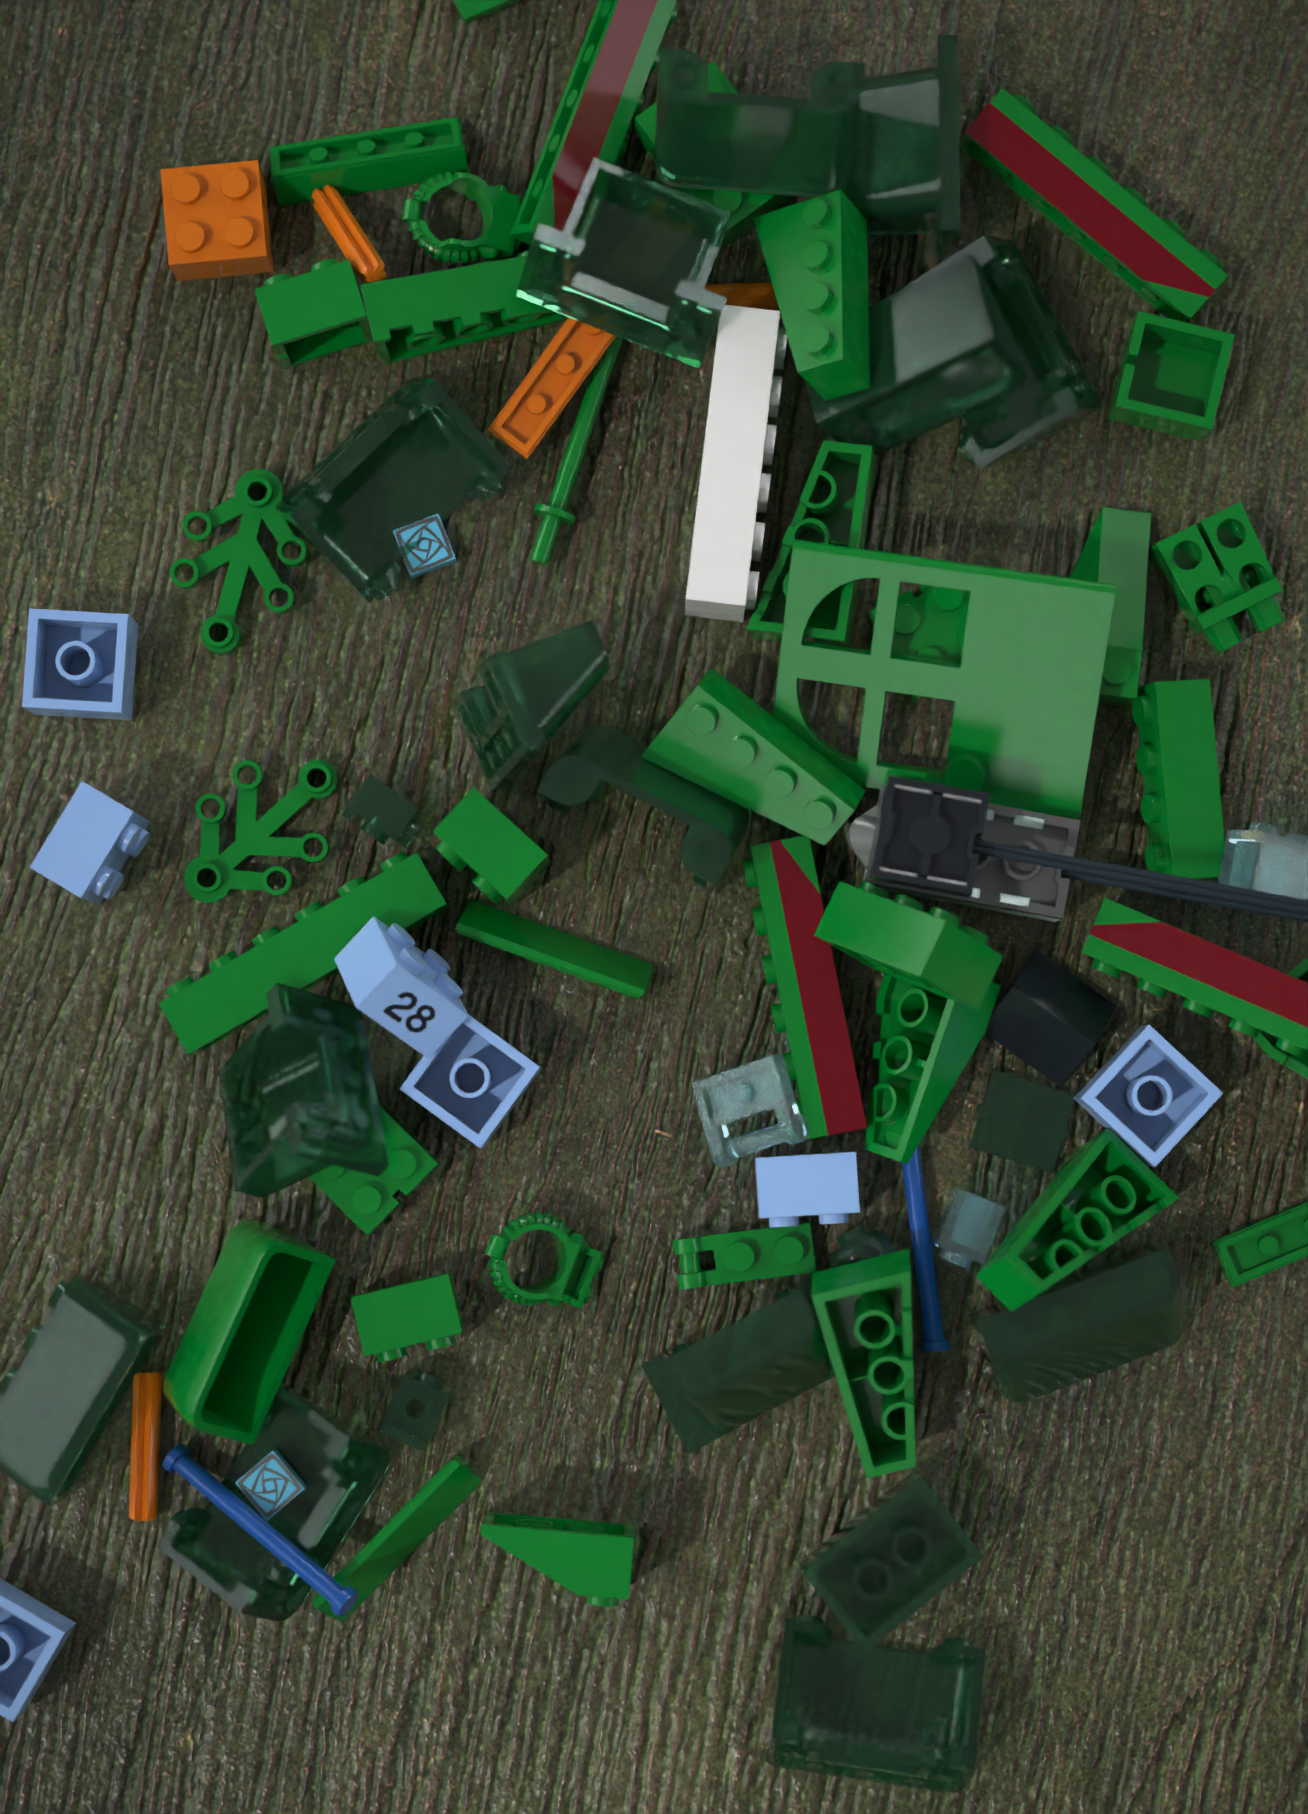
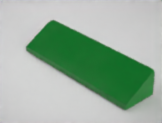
(368, 160)
(555, 949)
(404, 1532)

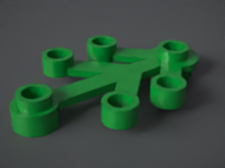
(241, 553)
(254, 835)

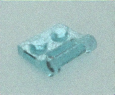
(745, 1094)

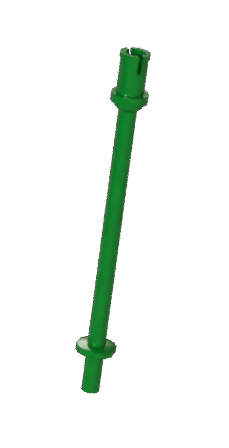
(555, 513)

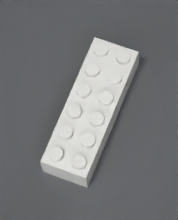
(732, 461)

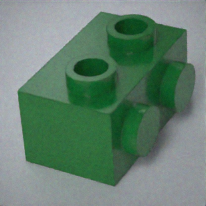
(408, 1315)

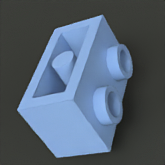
(807, 1186)

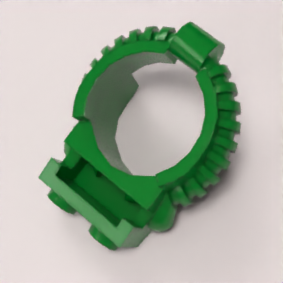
(498, 215)
(569, 1280)

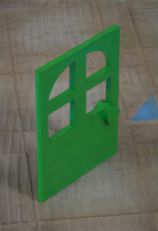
(1021, 685)

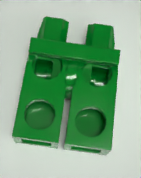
(1218, 574)

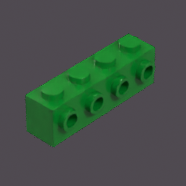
(1179, 778)

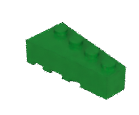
(821, 288)
(450, 309)
(829, 512)
(754, 760)
(1079, 1214)
(869, 1341)

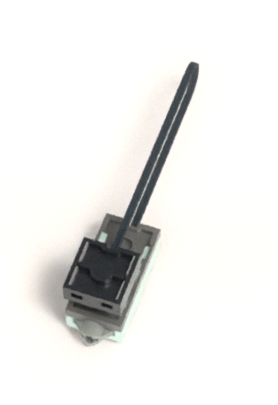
(1007, 859)

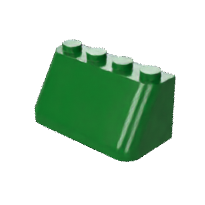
(245, 1330)

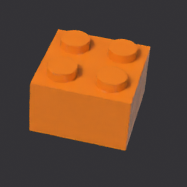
(217, 220)

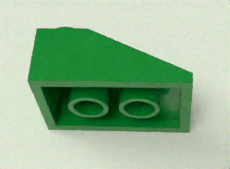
(576, 1553)

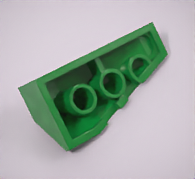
(1119, 555)
(919, 1060)

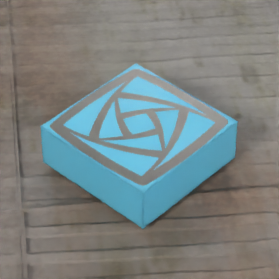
(431, 552)
(271, 1484)

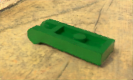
(746, 1255)

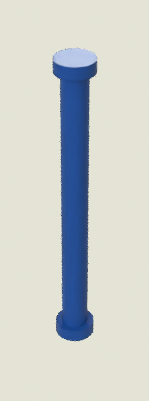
(923, 1256)
(341, 1598)

